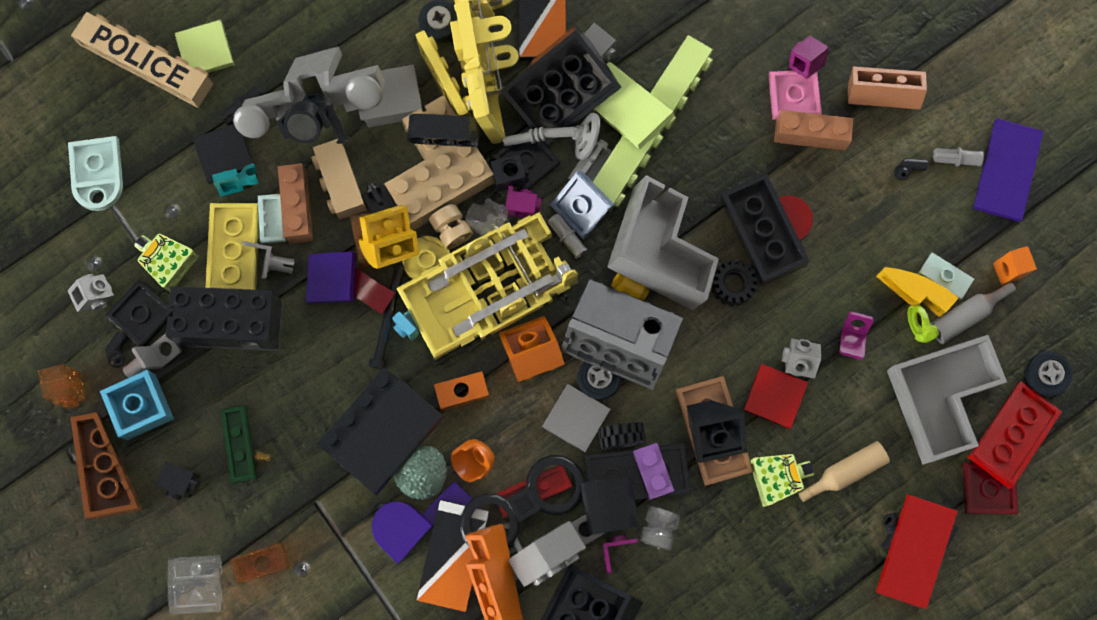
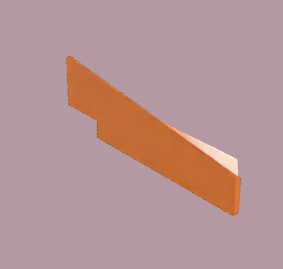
(493, 574)

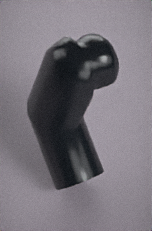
(908, 165)
(114, 351)
(890, 522)

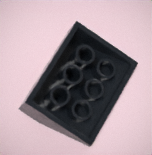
(561, 83)
(380, 431)
(589, 598)

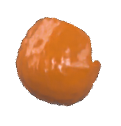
(472, 460)

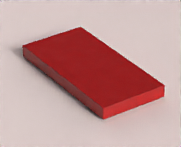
(1015, 434)
(916, 551)

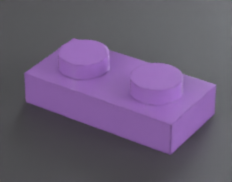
(653, 471)

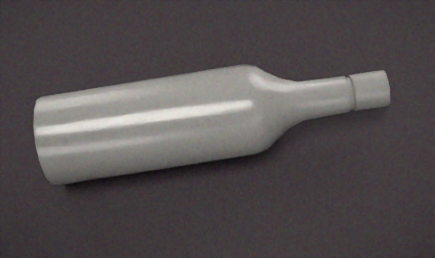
(969, 313)

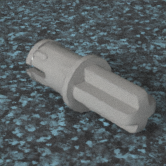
(958, 156)
(567, 236)

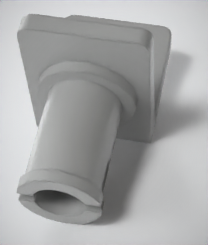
(272, 262)
(151, 357)

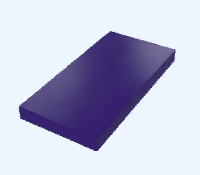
(1008, 170)

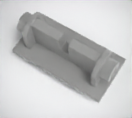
(594, 162)

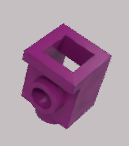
(522, 203)

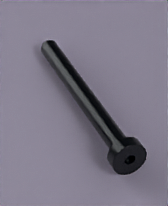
(377, 362)

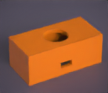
(1014, 265)
(447, 397)

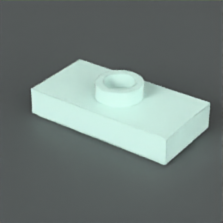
(270, 219)
(946, 275)

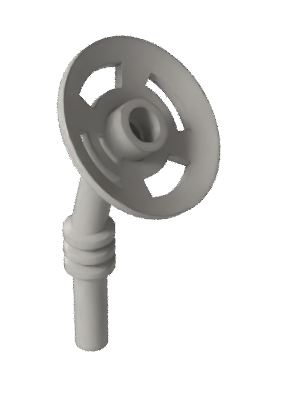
(581, 135)

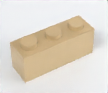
(338, 179)

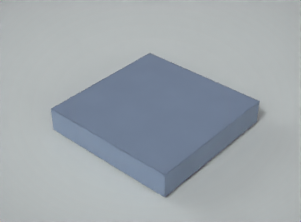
(582, 204)

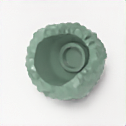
(422, 474)

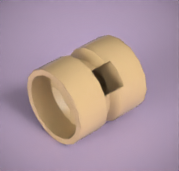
(449, 224)

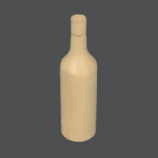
(849, 470)

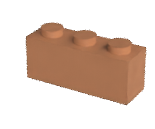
(887, 87)
(813, 130)
(295, 203)

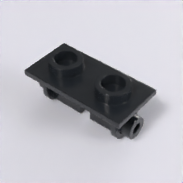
(377, 198)

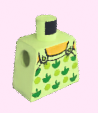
(165, 259)
(779, 477)

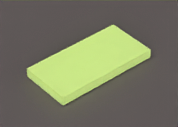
(633, 110)

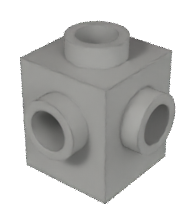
(90, 293)
(802, 358)

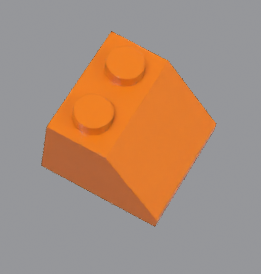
(531, 348)

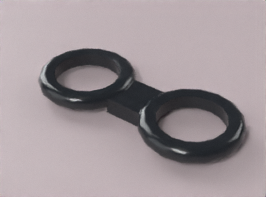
(527, 500)

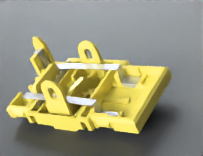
(480, 62)

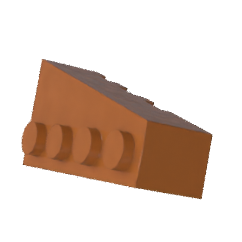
(102, 475)

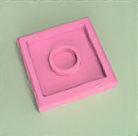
(794, 93)

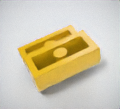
(388, 237)

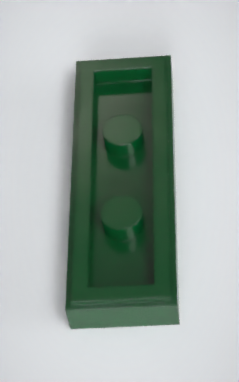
(238, 444)

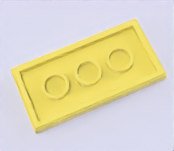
(228, 261)

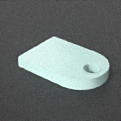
(95, 169)

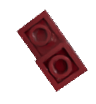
(371, 291)

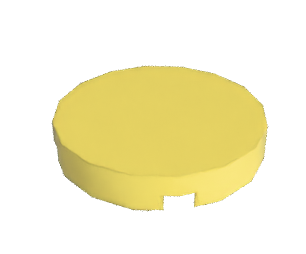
(430, 251)

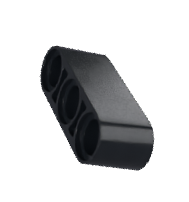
(443, 130)

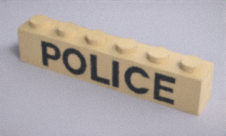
(142, 59)

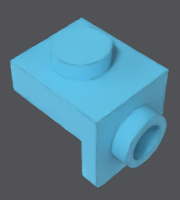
(405, 325)

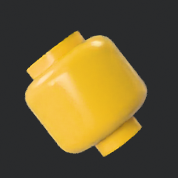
(630, 287)

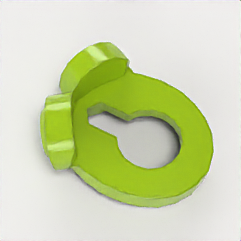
(923, 333)

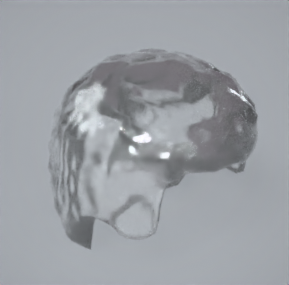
(486, 217)

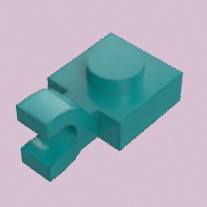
(233, 182)

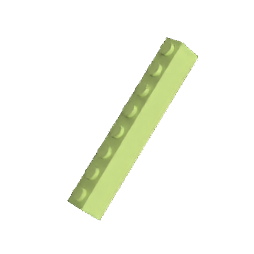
(671, 90)

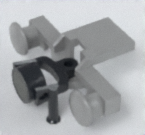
(304, 115)

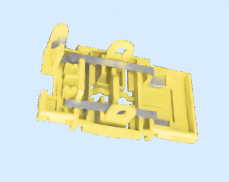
(448, 307)

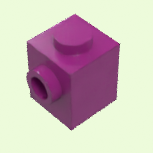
(808, 57)

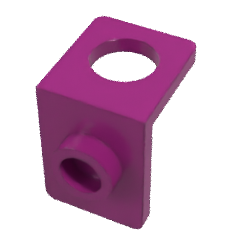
(854, 338)
(615, 541)

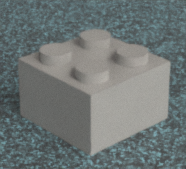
(547, 555)

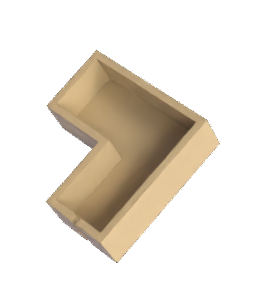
(443, 177)

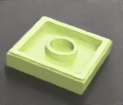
(205, 47)

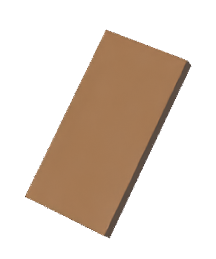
(722, 468)

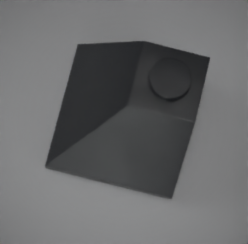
(716, 430)

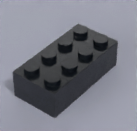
(764, 229)

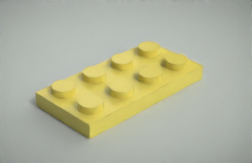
(439, 71)

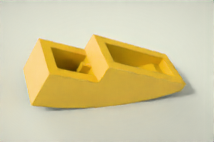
(918, 289)

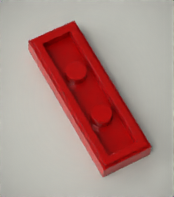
(547, 485)

